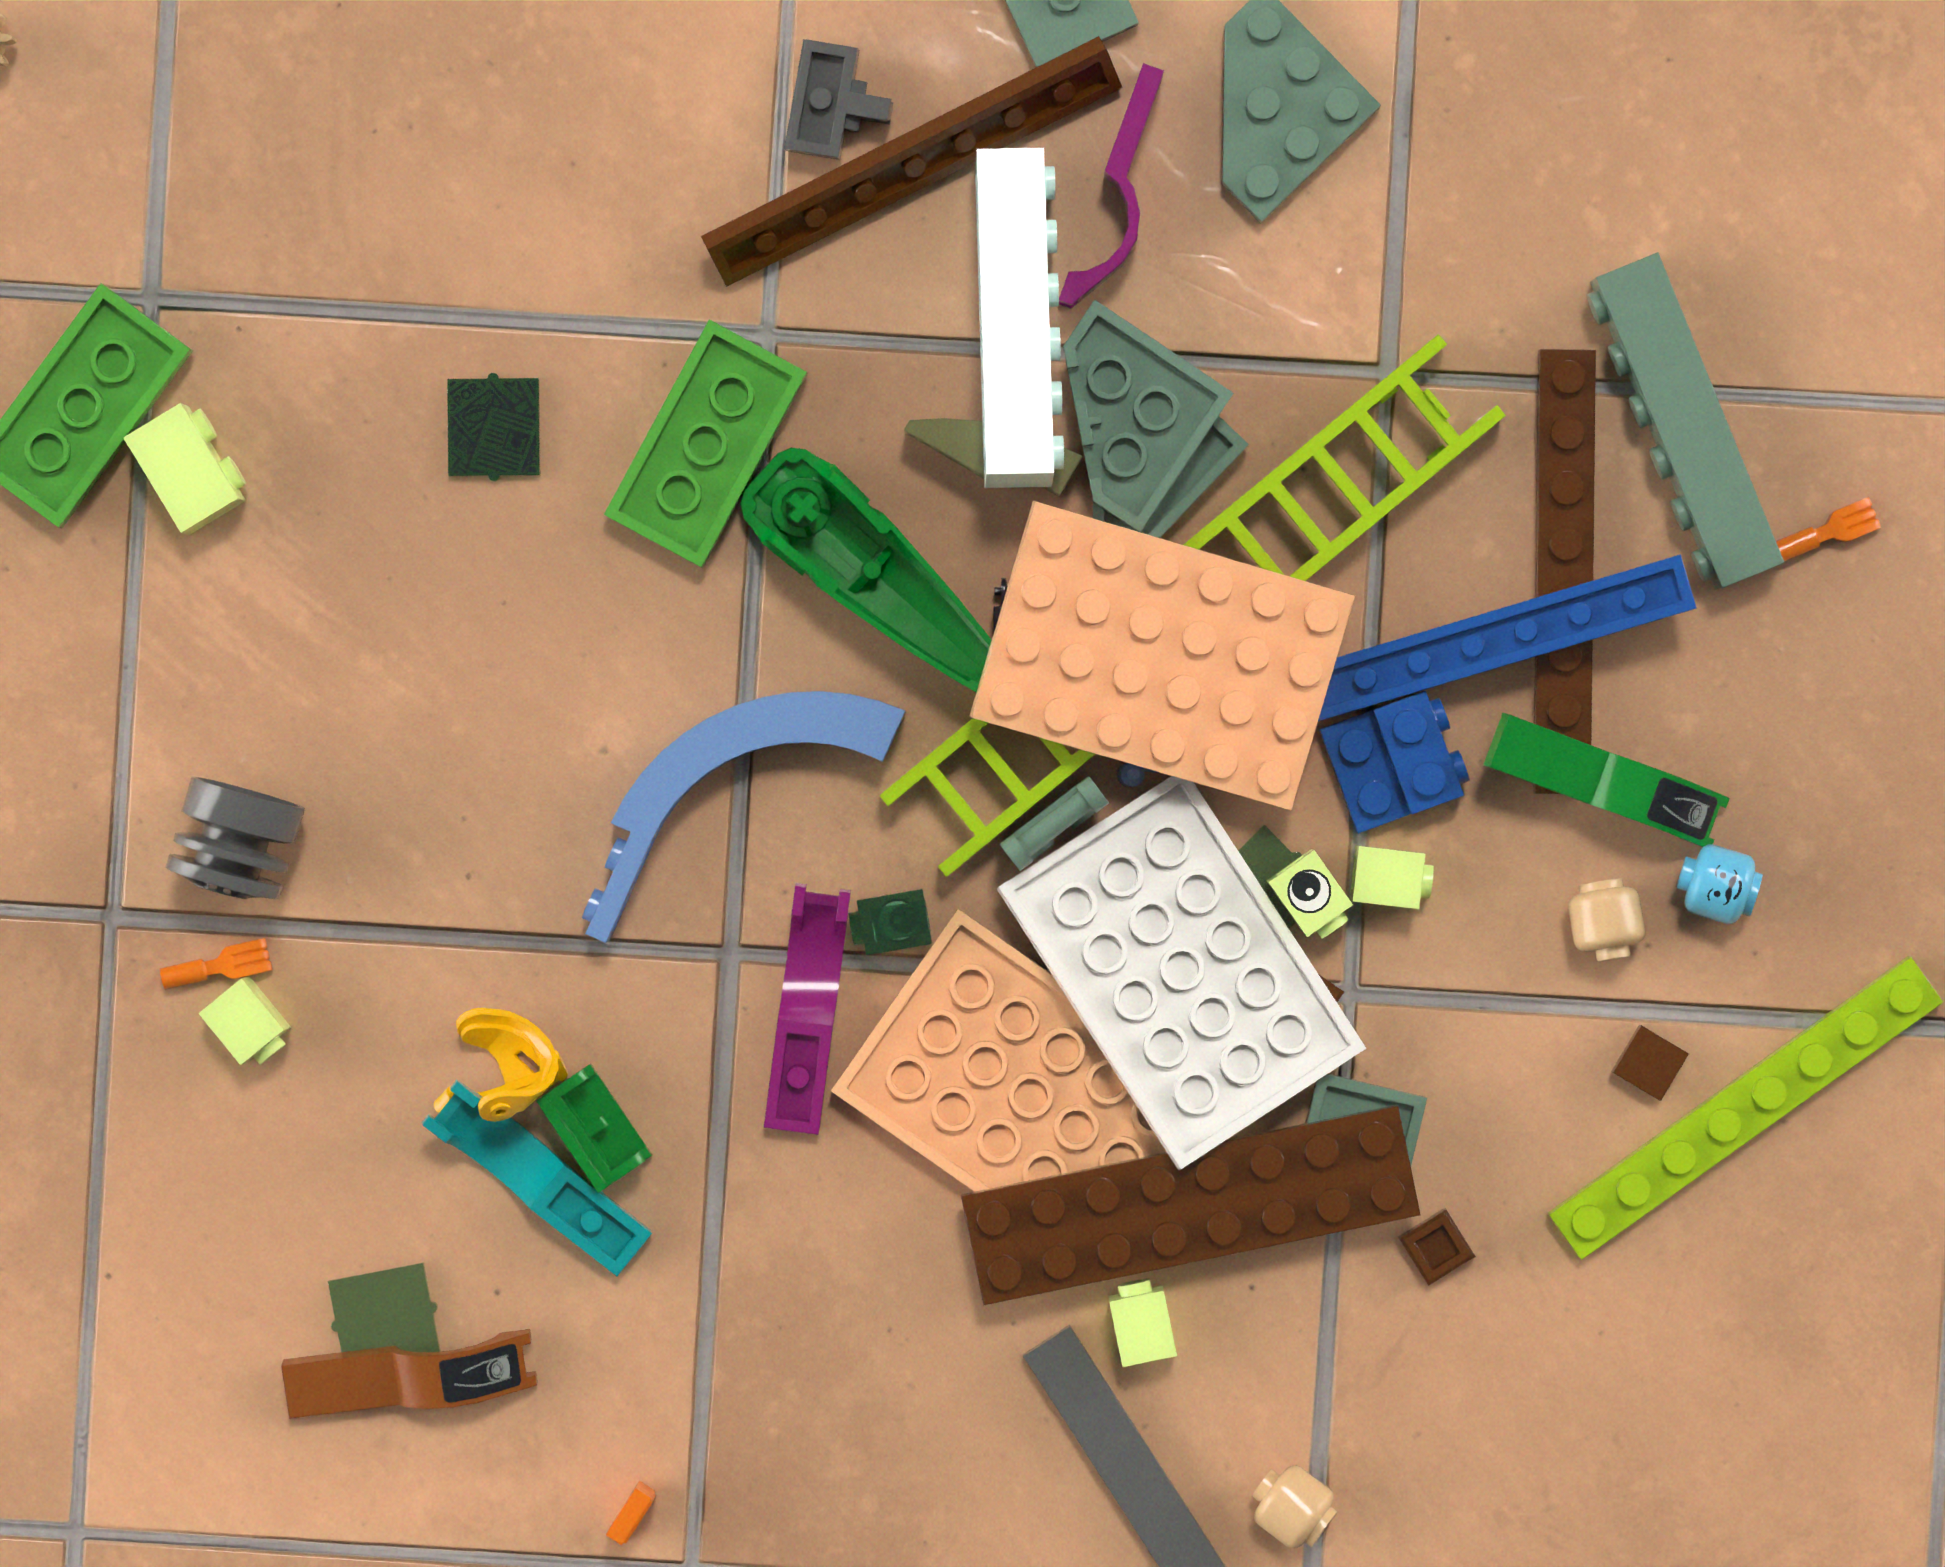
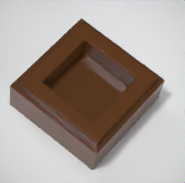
(1650, 1062)
(1436, 1246)

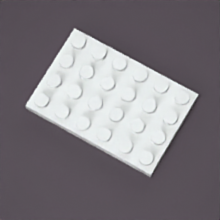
(1181, 969)

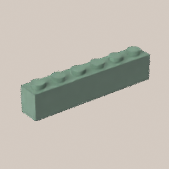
(1685, 421)

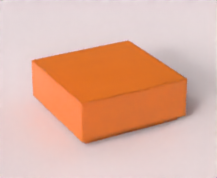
(631, 1513)

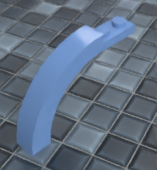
(744, 728)

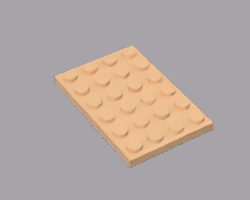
(1162, 655)
(992, 1069)

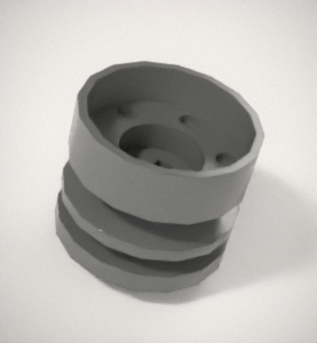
(235, 839)

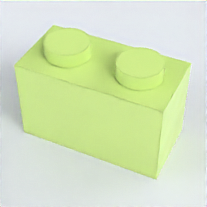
(186, 467)

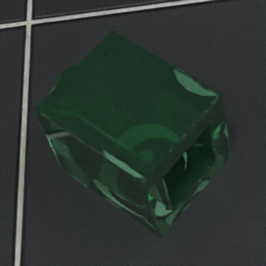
(891, 922)

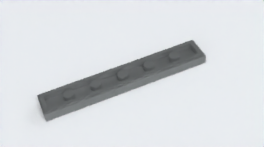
(1120, 1453)

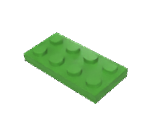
(83, 403)
(705, 443)

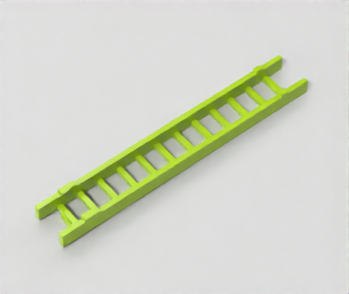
(1427, 405)

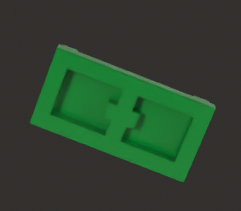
(594, 1128)

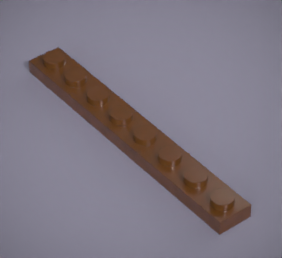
(912, 161)
(1565, 530)

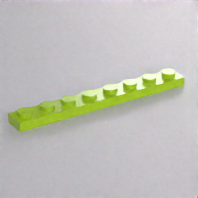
(1745, 1107)

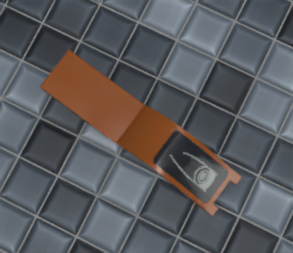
(407, 1378)

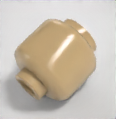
(1606, 919)
(1294, 1506)

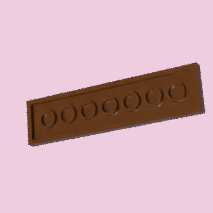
(1225, 1203)

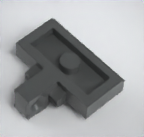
(830, 101)

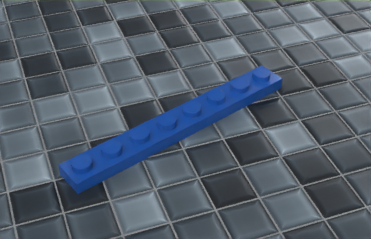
(1508, 635)

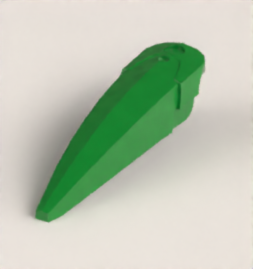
(858, 557)

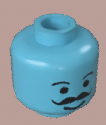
(1720, 884)

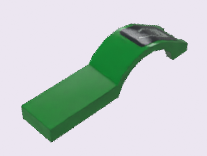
(1604, 780)

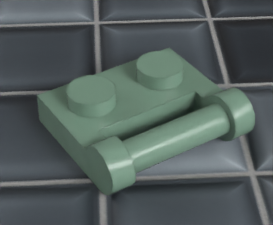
(1066, 811)

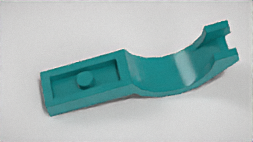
(541, 1180)

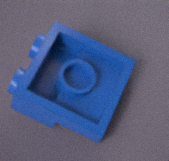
(1394, 761)

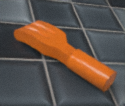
(1841, 525)
(234, 962)

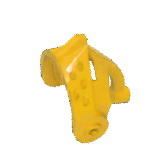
(505, 1037)

